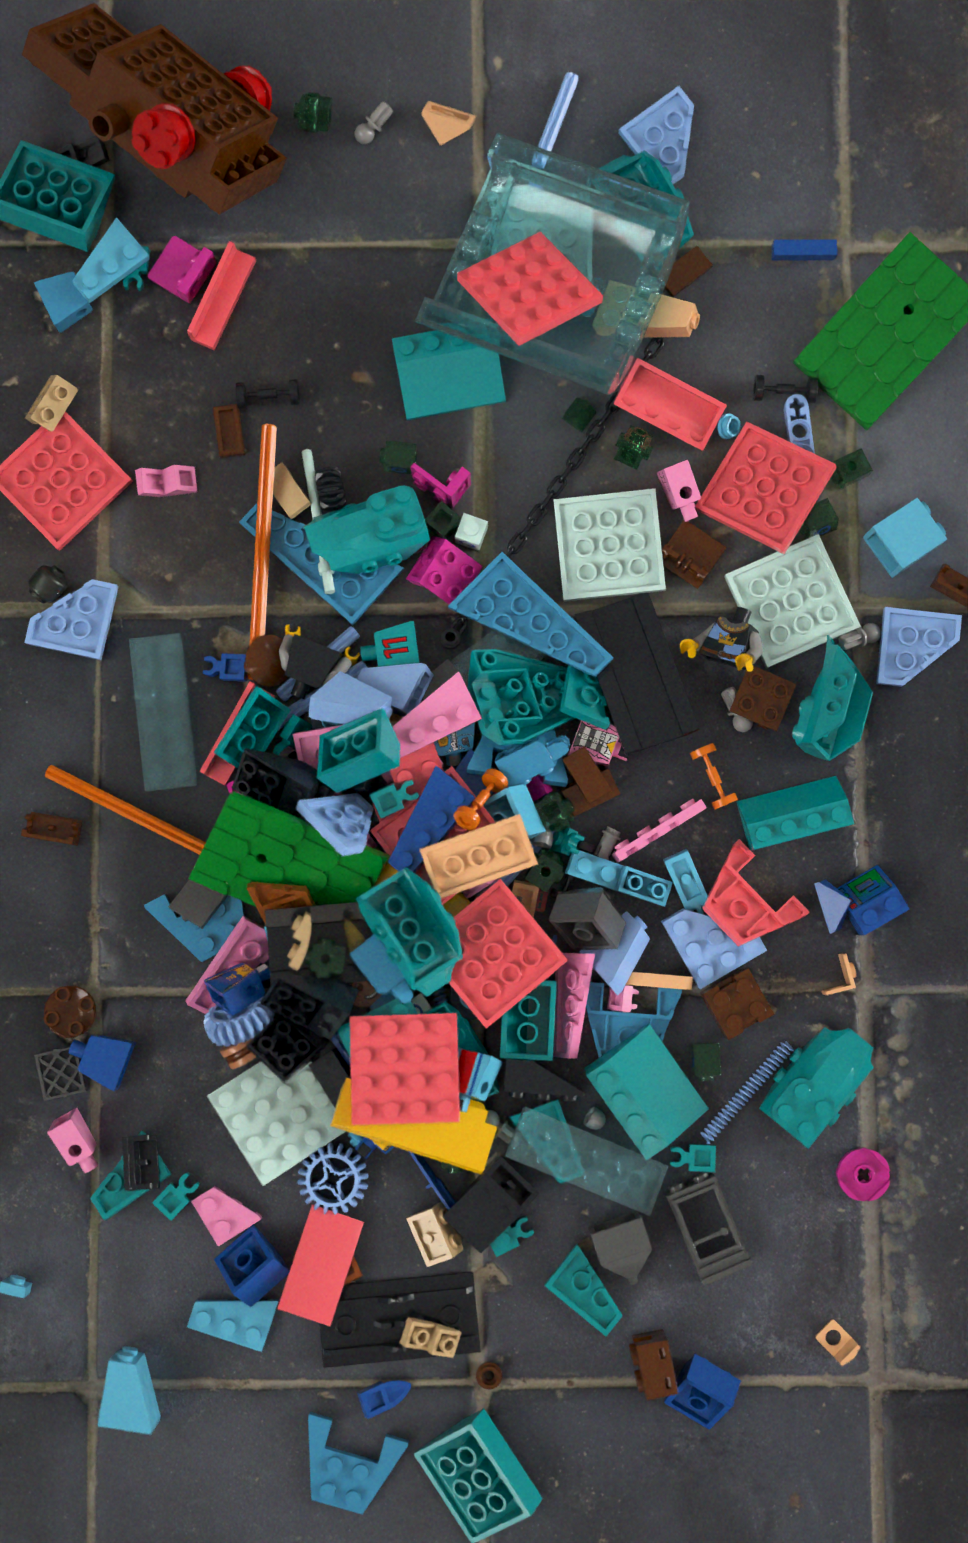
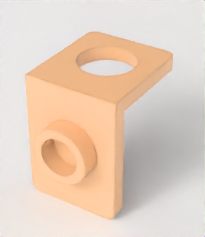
(849, 973)
(845, 1349)

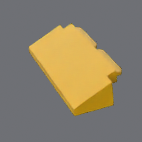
(455, 1143)

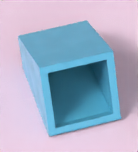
(905, 537)
(129, 1394)

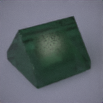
(579, 414)

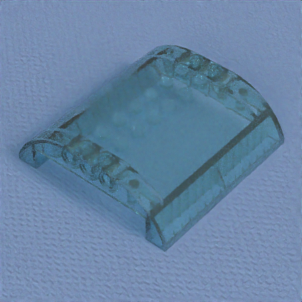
(602, 223)

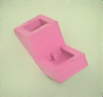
(166, 482)

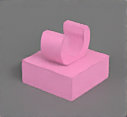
(623, 1000)

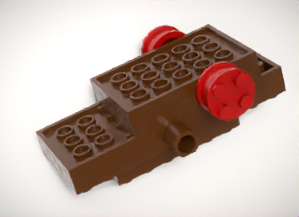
(164, 104)

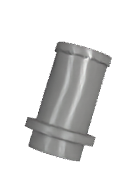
(607, 843)

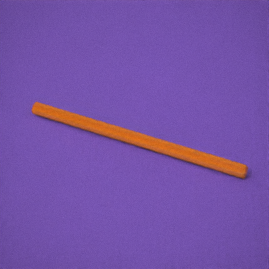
(263, 532)
(125, 809)

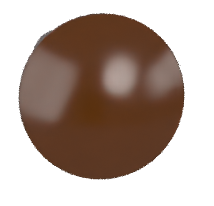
(264, 661)
(69, 1011)

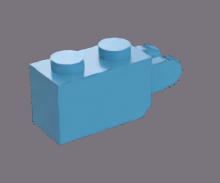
(531, 758)
(380, 971)

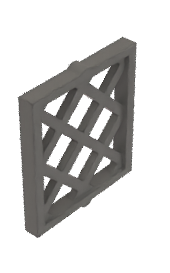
(38, 1058)

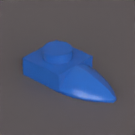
(382, 1396)

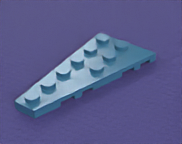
(353, 591)
(518, 608)

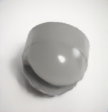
(543, 840)
(594, 1119)

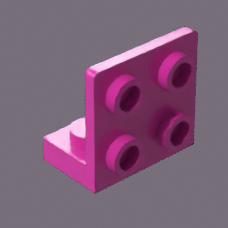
(182, 268)
(457, 483)
(444, 569)

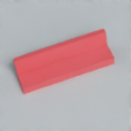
(221, 297)
(214, 765)

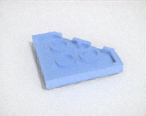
(663, 131)
(76, 622)
(912, 642)
(340, 820)
(706, 947)

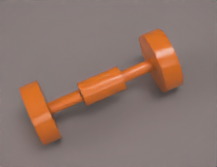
(713, 775)
(466, 816)

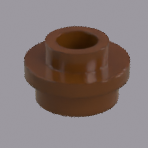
(489, 1383)

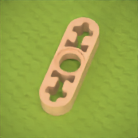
(660, 980)

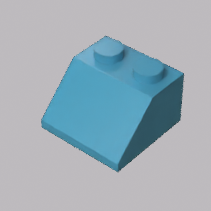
(516, 801)

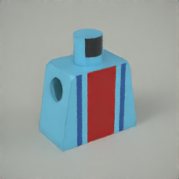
(476, 1076)

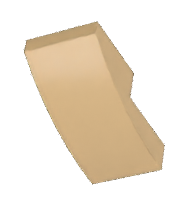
(288, 492)
(302, 932)
(431, 1337)

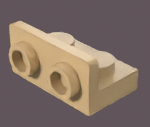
(51, 403)
(434, 1235)

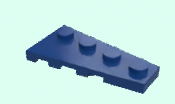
(430, 819)

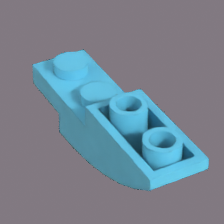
(619, 878)

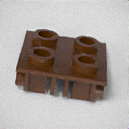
(691, 554)
(763, 698)

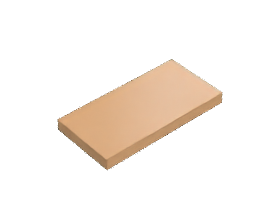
(478, 856)

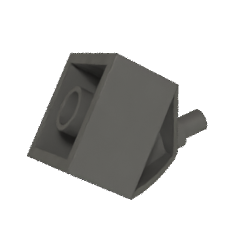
(588, 919)
(622, 1244)

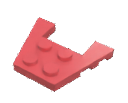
(417, 767)
(740, 908)

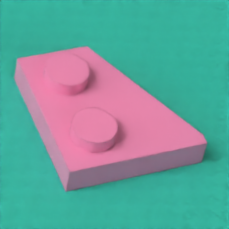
(223, 1215)

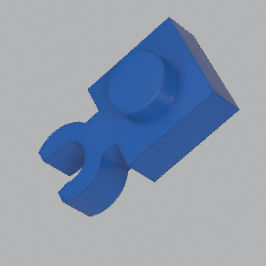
(230, 667)

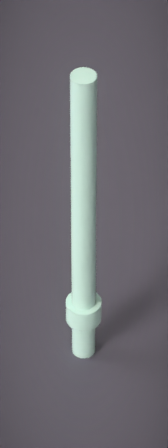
(323, 566)

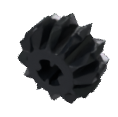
(330, 488)

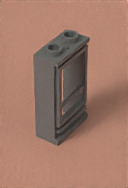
(721, 1262)

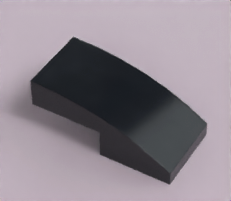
(89, 152)

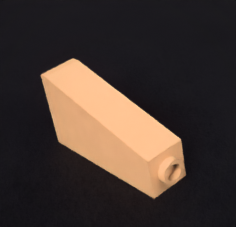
(673, 318)

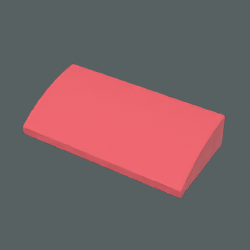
(669, 403)
(320, 1266)

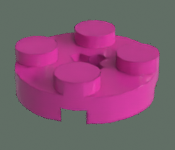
(878, 1174)

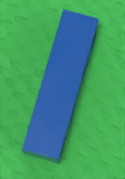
(804, 249)

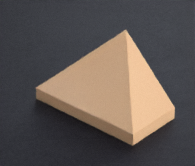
(446, 122)

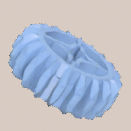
(245, 1025)
(336, 1190)

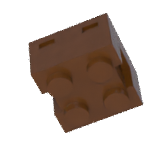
(736, 1003)
(655, 1365)

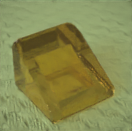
(352, 935)

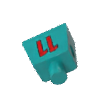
(393, 646)

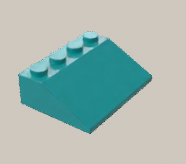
(54, 195)
(445, 374)
(646, 1091)
(478, 1477)

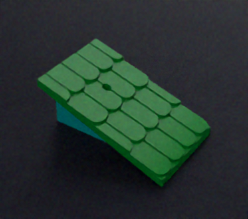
(887, 331)
(275, 847)

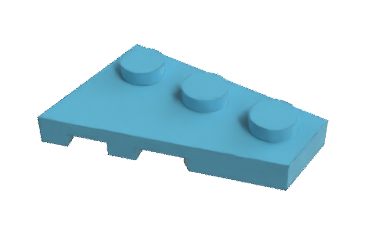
(109, 262)
(234, 1320)

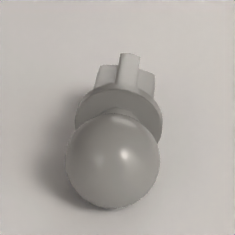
(365, 132)
(860, 637)
(740, 723)
(503, 1130)

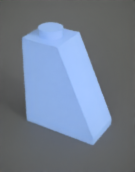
(402, 682)
(346, 700)
(618, 964)

